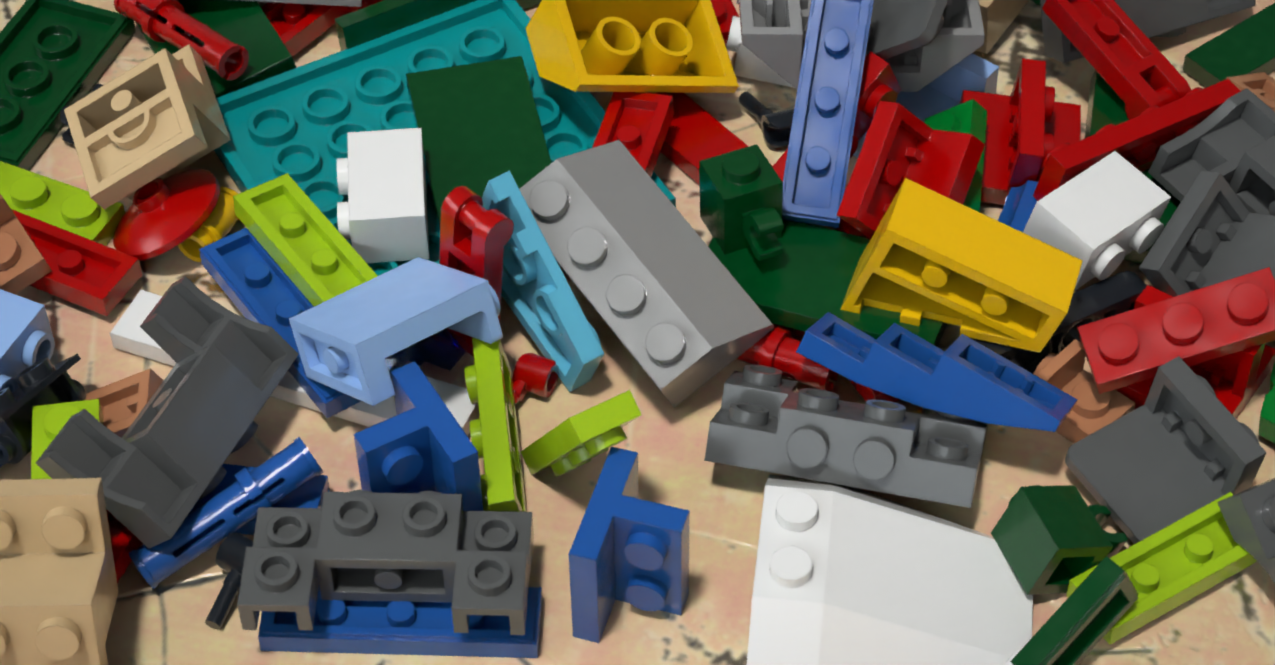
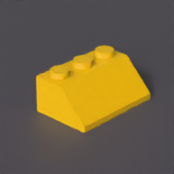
(631, 46)

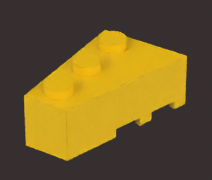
(963, 270)

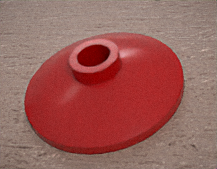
(166, 213)

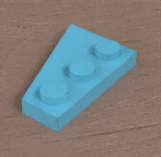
(539, 291)

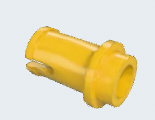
(214, 228)

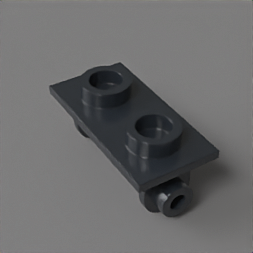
(38, 386)

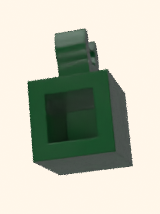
(742, 202)
(1053, 537)

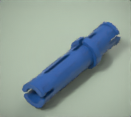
(228, 511)

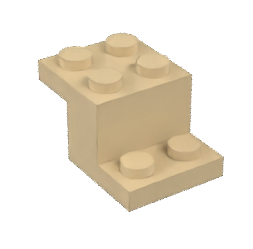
(146, 125)
(55, 572)

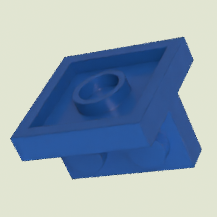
(419, 446)
(626, 551)

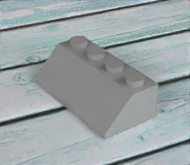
(643, 268)

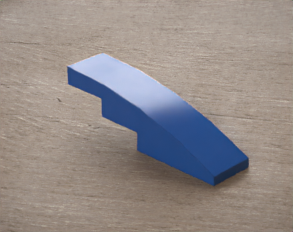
(959, 381)

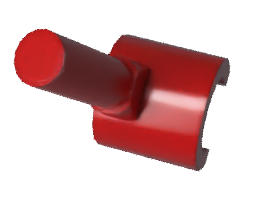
(534, 375)

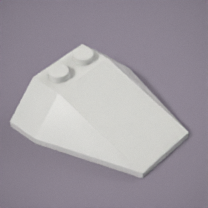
(877, 584)

